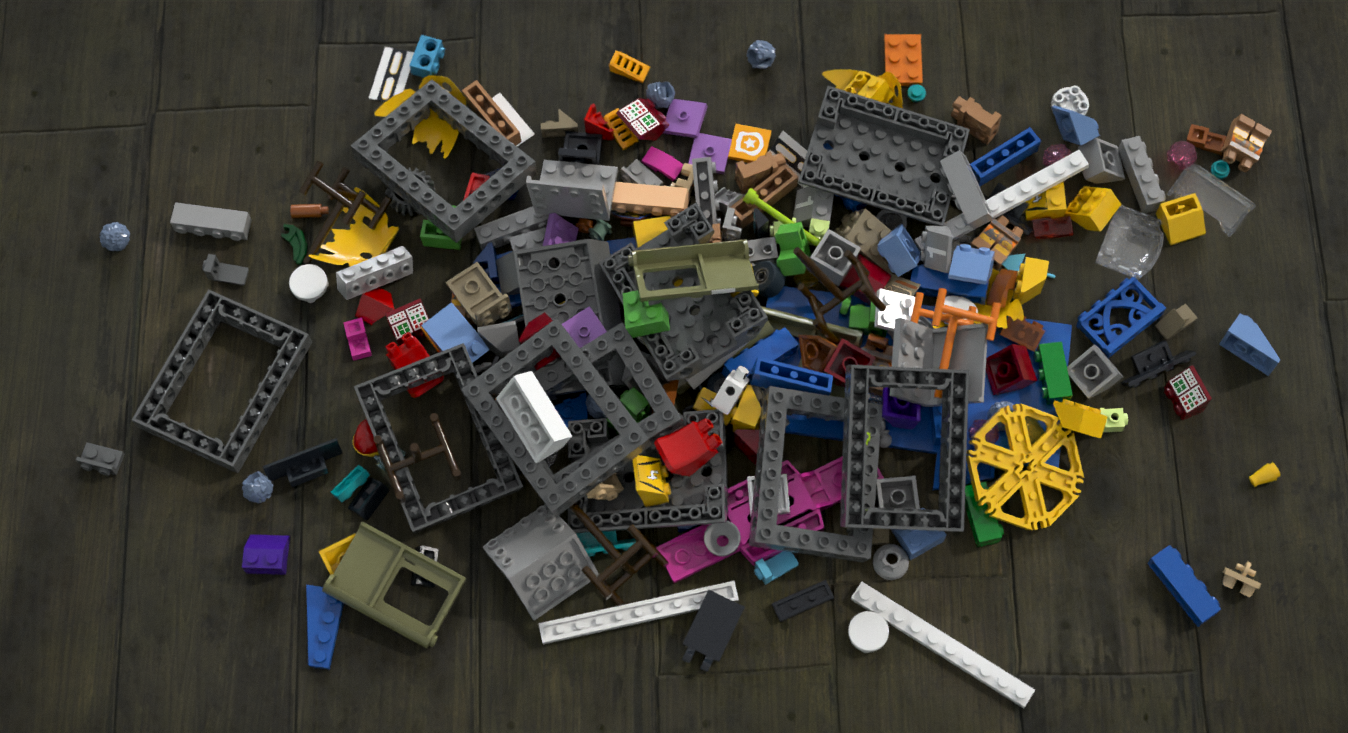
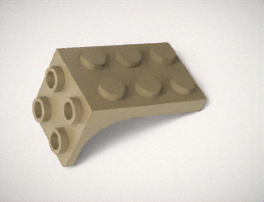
(866, 232)
(479, 296)

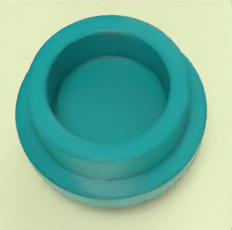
(916, 93)
(1220, 169)

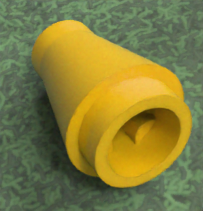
(1266, 474)

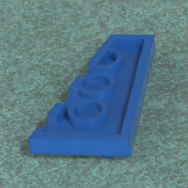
(323, 625)

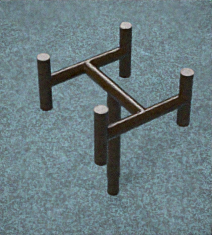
(343, 198)
(820, 309)
(416, 457)
(620, 561)

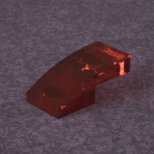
(1053, 228)

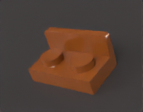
(1024, 332)

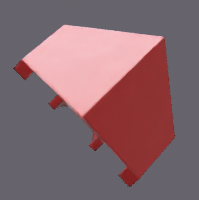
(596, 124)
(374, 305)

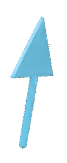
(1013, 263)

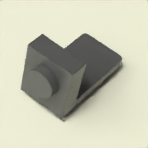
(224, 272)

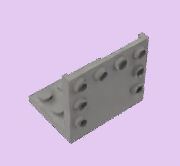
(573, 189)
(923, 347)
(541, 560)

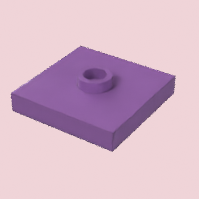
(685, 118)
(712, 147)
(584, 327)

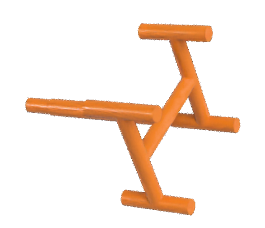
(954, 318)

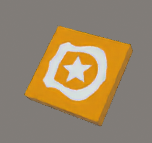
(749, 143)

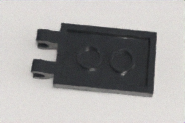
(712, 628)

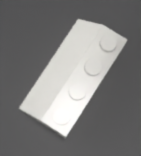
(533, 416)

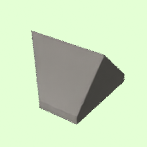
(727, 198)

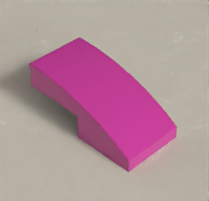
(662, 162)
(357, 339)

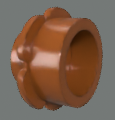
(584, 225)

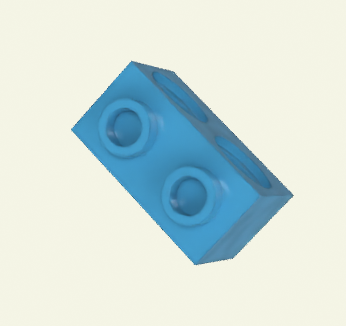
(423, 56)

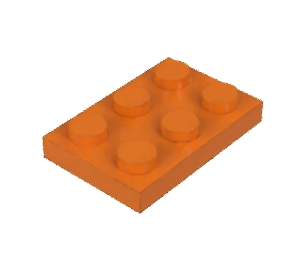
(904, 57)

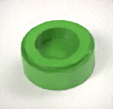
(845, 306)

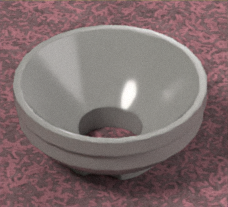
(716, 530)
(887, 570)

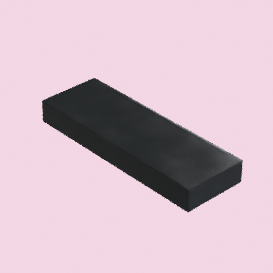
(802, 601)

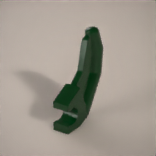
(297, 241)

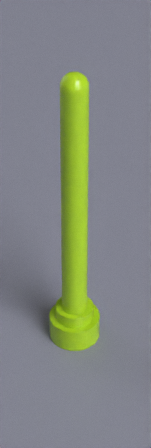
(752, 198)

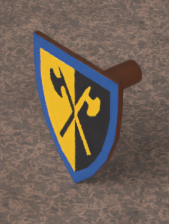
(629, 217)

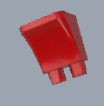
(406, 354)
(688, 447)

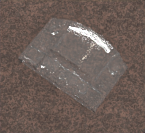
(1131, 243)

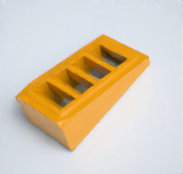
(623, 58)
(614, 120)

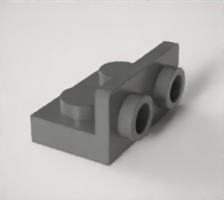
(100, 458)

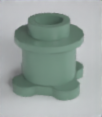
(600, 230)

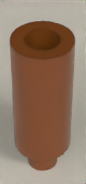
(308, 210)

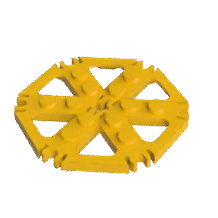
(1038, 471)

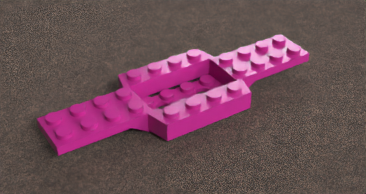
(810, 491)

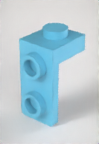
(775, 566)

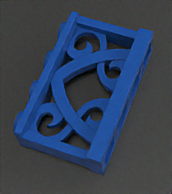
(1116, 341)

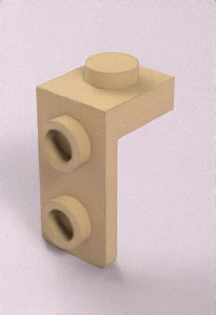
(606, 490)

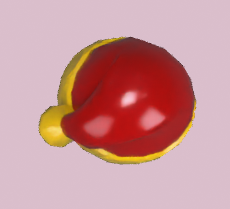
(363, 440)

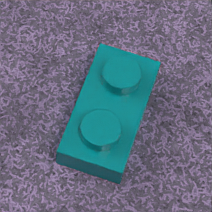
(346, 487)

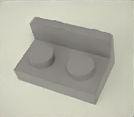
(639, 174)
(729, 229)

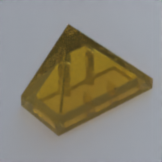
(1034, 429)

